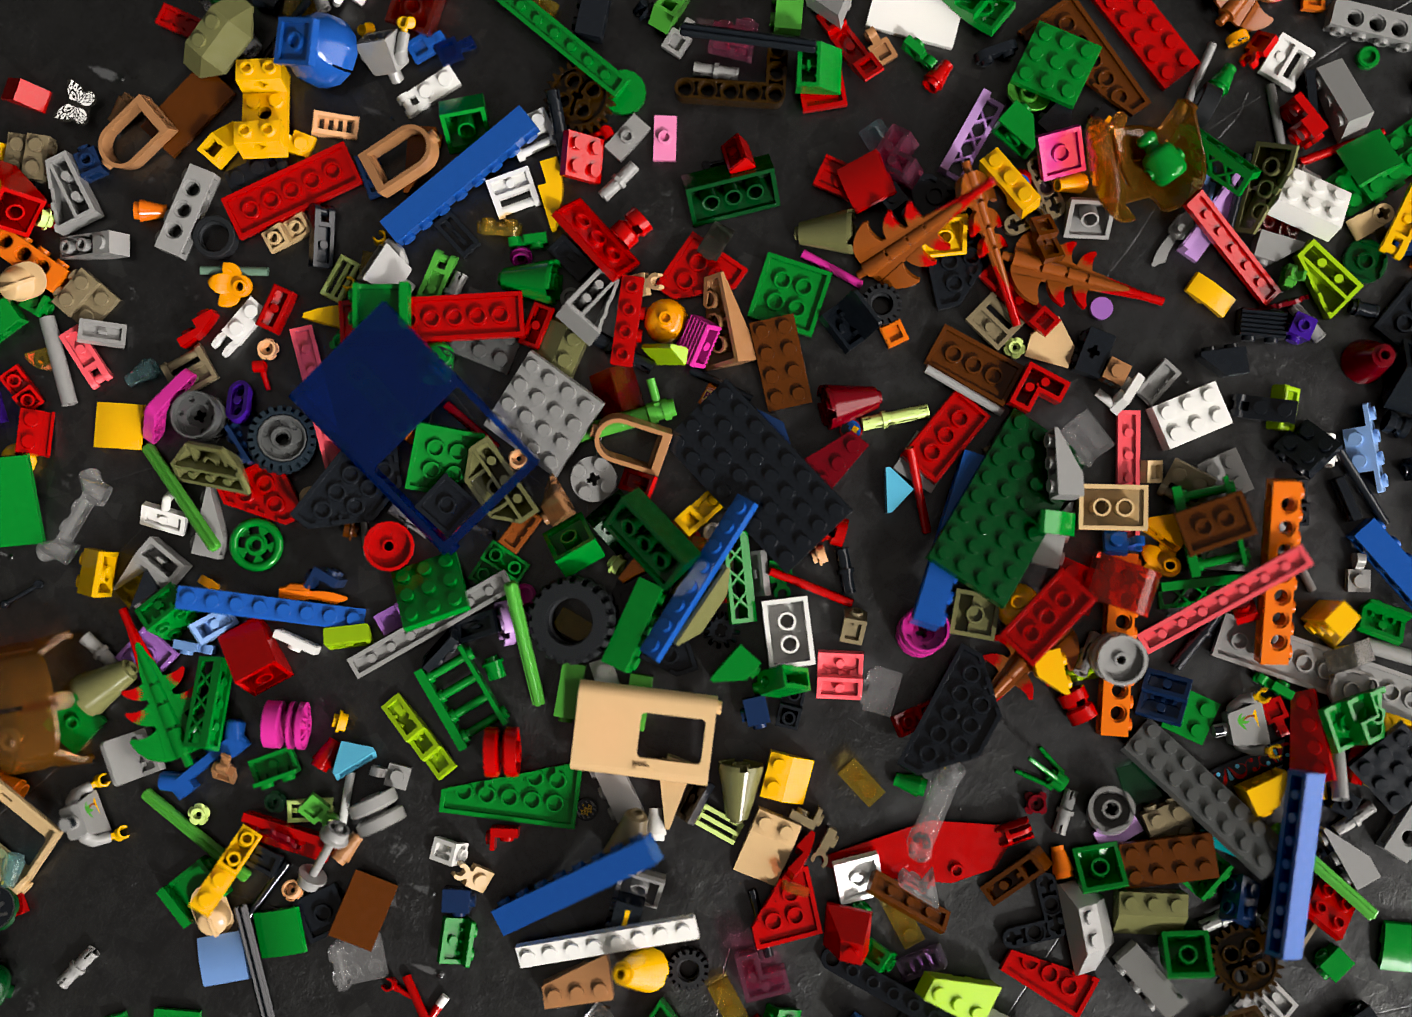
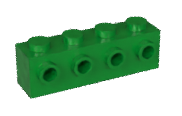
(635, 625)

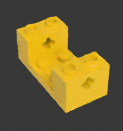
(264, 89)

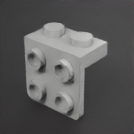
(124, 762)

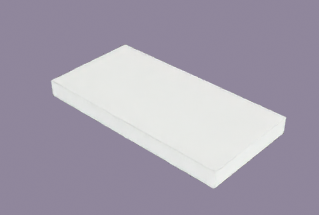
(925, 19)

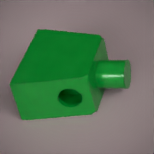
(773, 681)

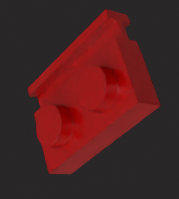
(828, 179)
(34, 432)

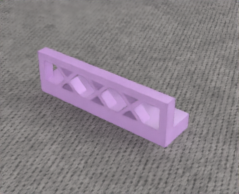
(967, 129)
(1196, 241)

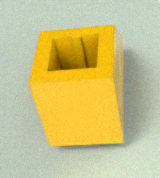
(219, 146)
(1052, 671)

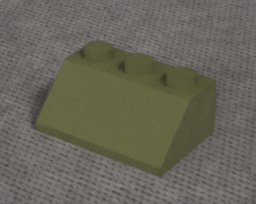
(1149, 910)

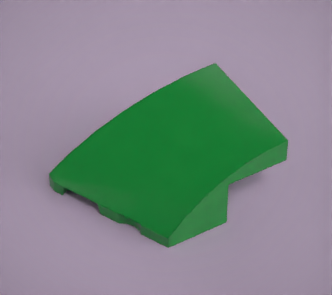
(983, 14)
(1354, 720)

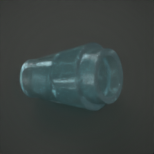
(144, 371)
(11, 869)

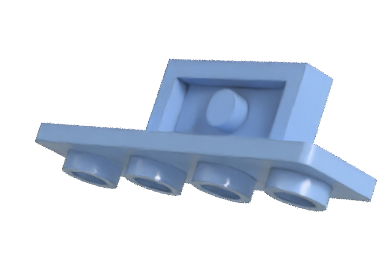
(1363, 449)

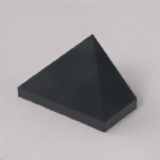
(137, 589)

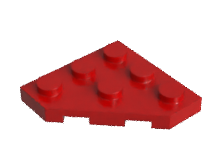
(688, 268)
(270, 496)
(786, 915)

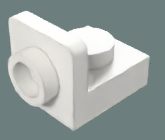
(448, 851)

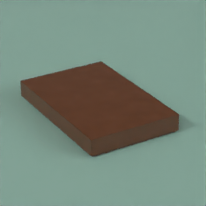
(1215, 523)
(363, 910)

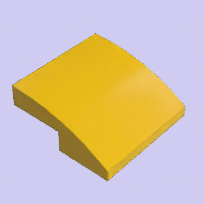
(119, 426)

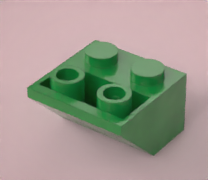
(819, 70)

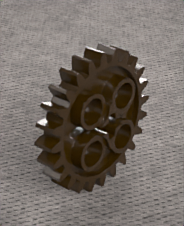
(597, 105)
(1252, 980)

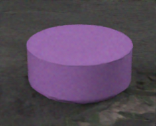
(1100, 308)

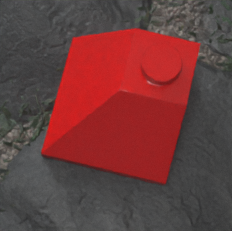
(847, 932)

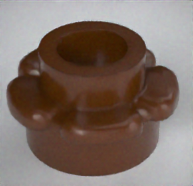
(351, 530)

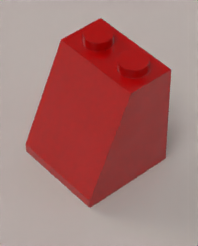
(19, 201)
(254, 656)

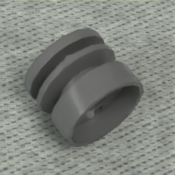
(189, 411)

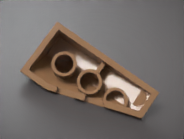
(555, 503)

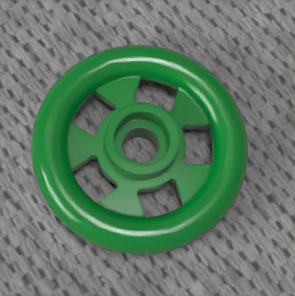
(265, 527)

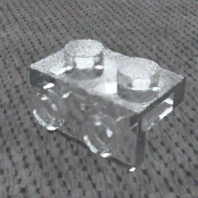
(881, 690)

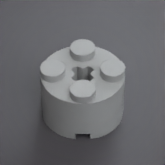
(582, 473)
(1116, 799)

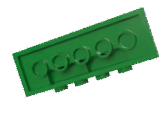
(1376, 190)

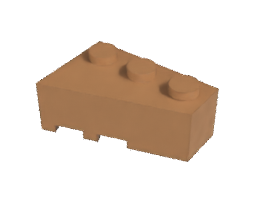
(580, 984)

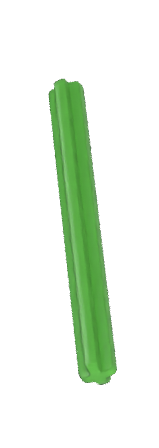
(181, 497)
(524, 643)
(189, 829)
(1339, 885)

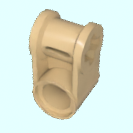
(1368, 221)

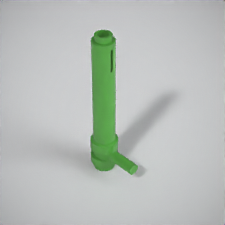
(652, 412)

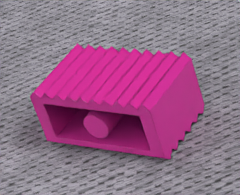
(699, 339)

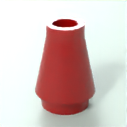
(936, 78)
(326, 755)

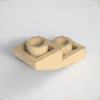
(287, 233)

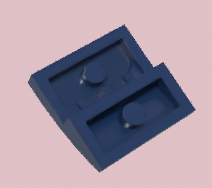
(1164, 697)

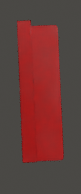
(304, 836)

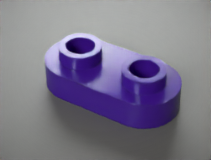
(238, 405)

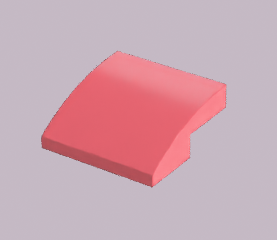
(839, 674)

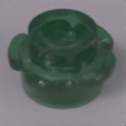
(270, 806)

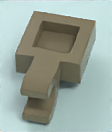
(828, 840)

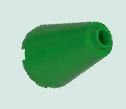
(535, 280)

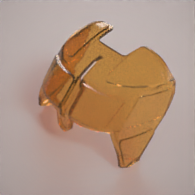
(1116, 146)
(32, 735)

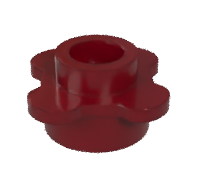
(1040, 798)

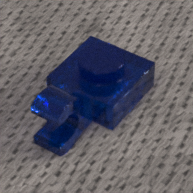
(451, 51)

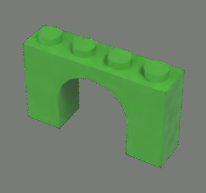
(569, 687)

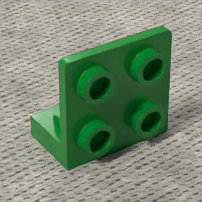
(162, 618)

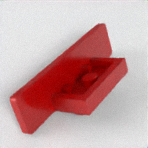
(628, 321)

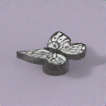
(78, 105)

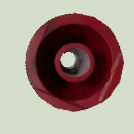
(1366, 360)
(845, 403)

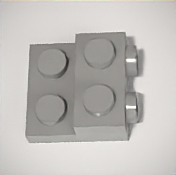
(1228, 465)

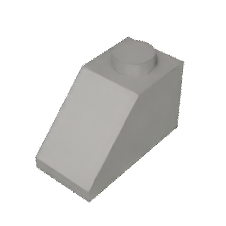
(1271, 247)

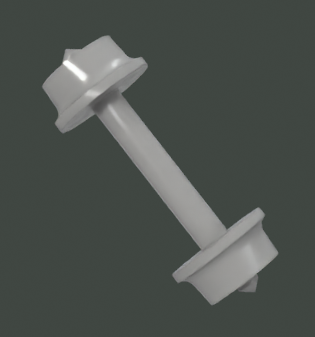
(312, 876)

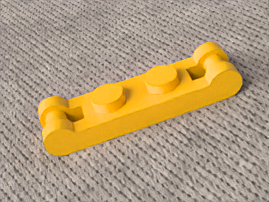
(1400, 229)

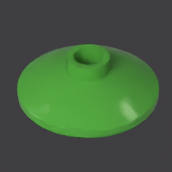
(1034, 101)

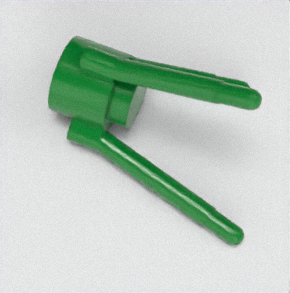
(1055, 778)

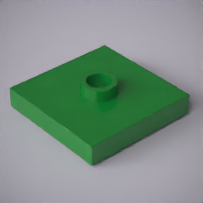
(78, 727)

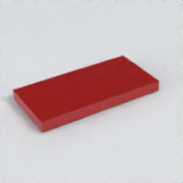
(596, 239)
(947, 435)
(1048, 616)

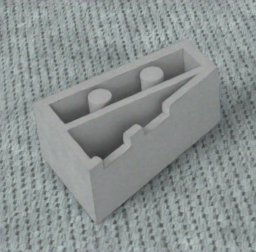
(1342, 101)
(589, 307)

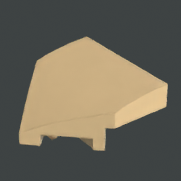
(1054, 348)

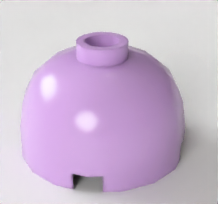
(506, 625)

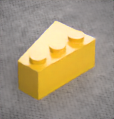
(1330, 621)

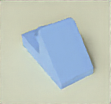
(211, 626)

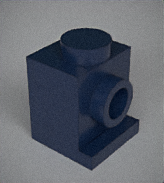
(94, 169)

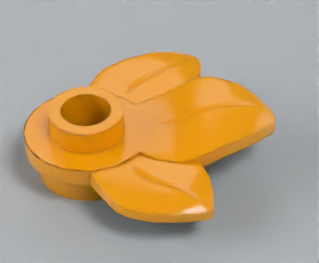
(227, 285)
(1157, 557)

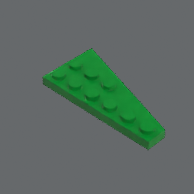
(535, 797)

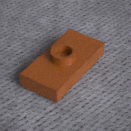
(517, 534)

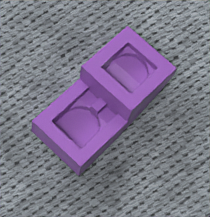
(388, 620)

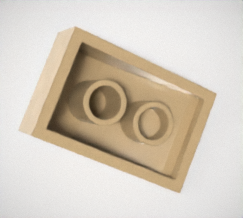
(1112, 508)
(767, 845)

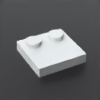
(853, 876)

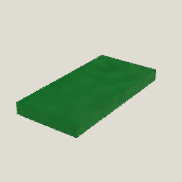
(19, 503)

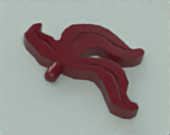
(1287, 302)
(281, 838)

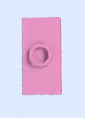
(664, 138)

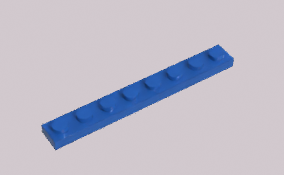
(698, 577)
(267, 607)

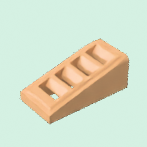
(326, 116)

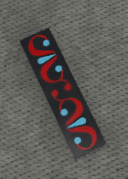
(1249, 766)

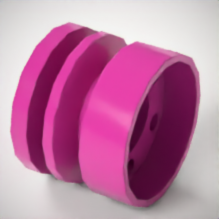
(919, 645)
(283, 725)

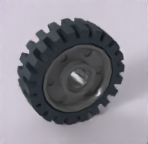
(286, 423)

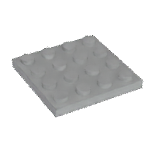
(546, 411)

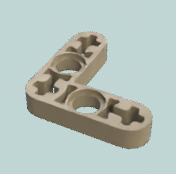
(1043, 208)

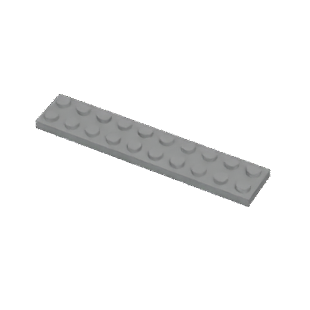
(1307, 665)

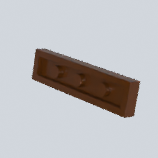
(891, 893)

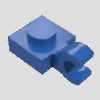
(422, 48)
(1118, 544)

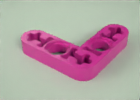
(156, 411)

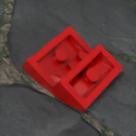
(866, 181)

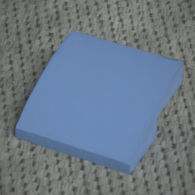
(222, 959)

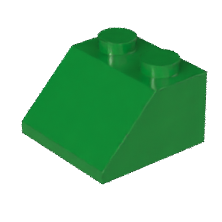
(463, 121)
(1017, 129)
(573, 544)
(737, 666)
(1186, 954)

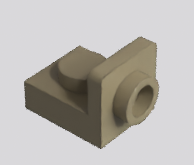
(853, 626)
(802, 817)

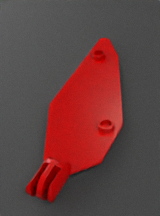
(957, 854)

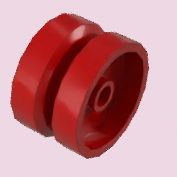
(377, 538)
(502, 752)

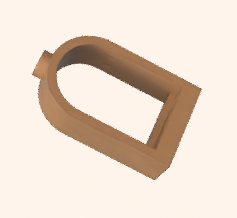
(155, 116)
(370, 157)
(659, 450)

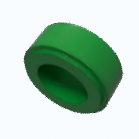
(1367, 57)

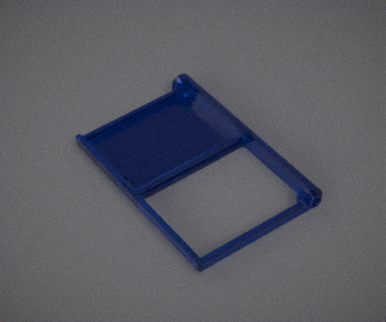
(377, 393)

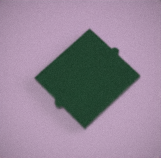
(1138, 784)

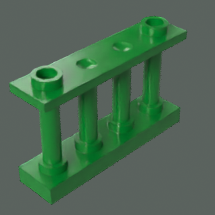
(1198, 564)
(450, 716)

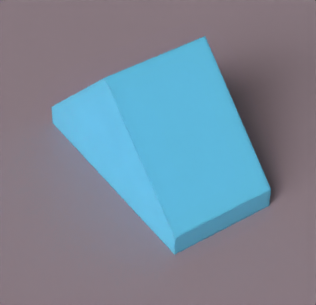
(895, 489)
(351, 757)

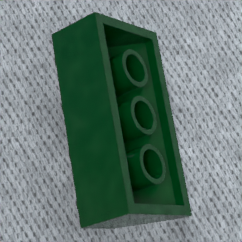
(720, 195)
(651, 538)

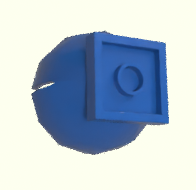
(314, 45)

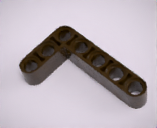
(741, 88)

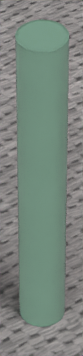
(247, 271)

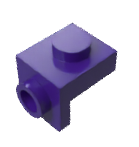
(1300, 328)

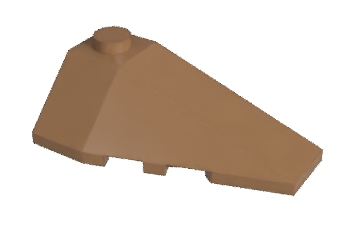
(734, 341)

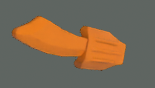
(298, 592)

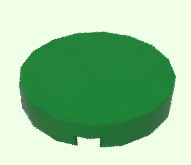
(632, 97)

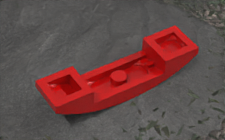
(853, 51)
(1036, 316)

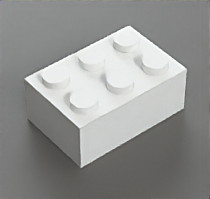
(1311, 205)
(1189, 416)
(788, 631)

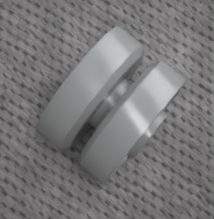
(1131, 661)
(377, 813)

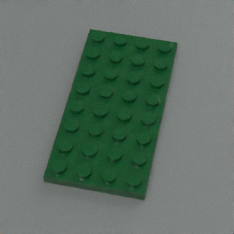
(996, 518)

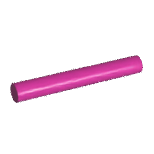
(838, 272)

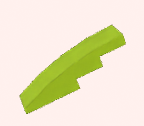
(419, 736)

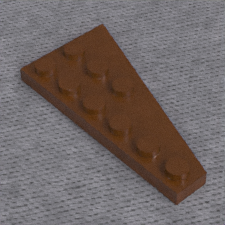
(1109, 74)

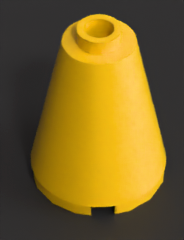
(642, 970)

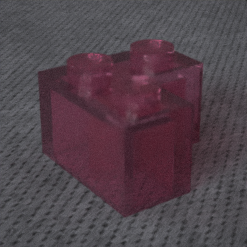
(734, 50)
(897, 152)
(758, 981)

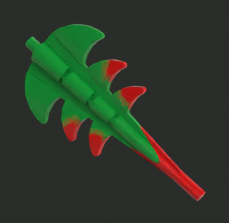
(164, 709)

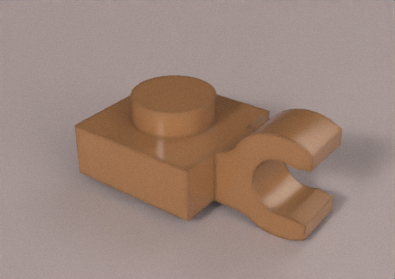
(879, 47)
(224, 770)

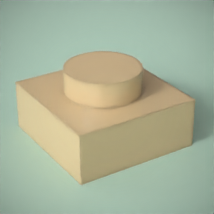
(1151, 471)

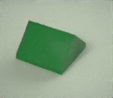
(1099, 867)

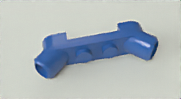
(185, 782)

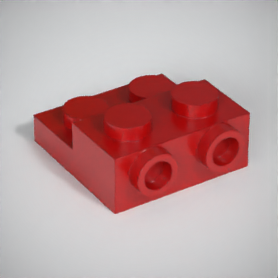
(1305, 122)

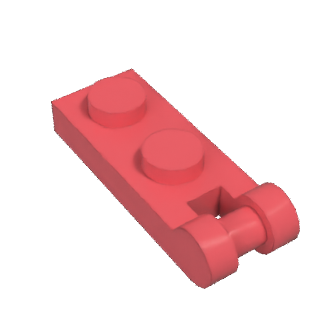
(86, 358)

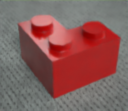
(1035, 383)

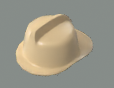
(22, 281)
(218, 922)

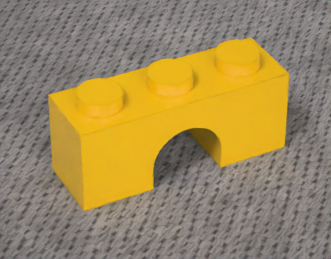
(1019, 193)

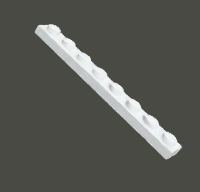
(607, 940)

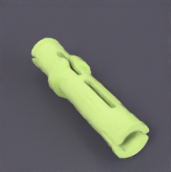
(890, 418)

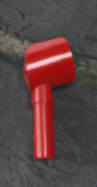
(606, 131)
(261, 367)
(395, 987)

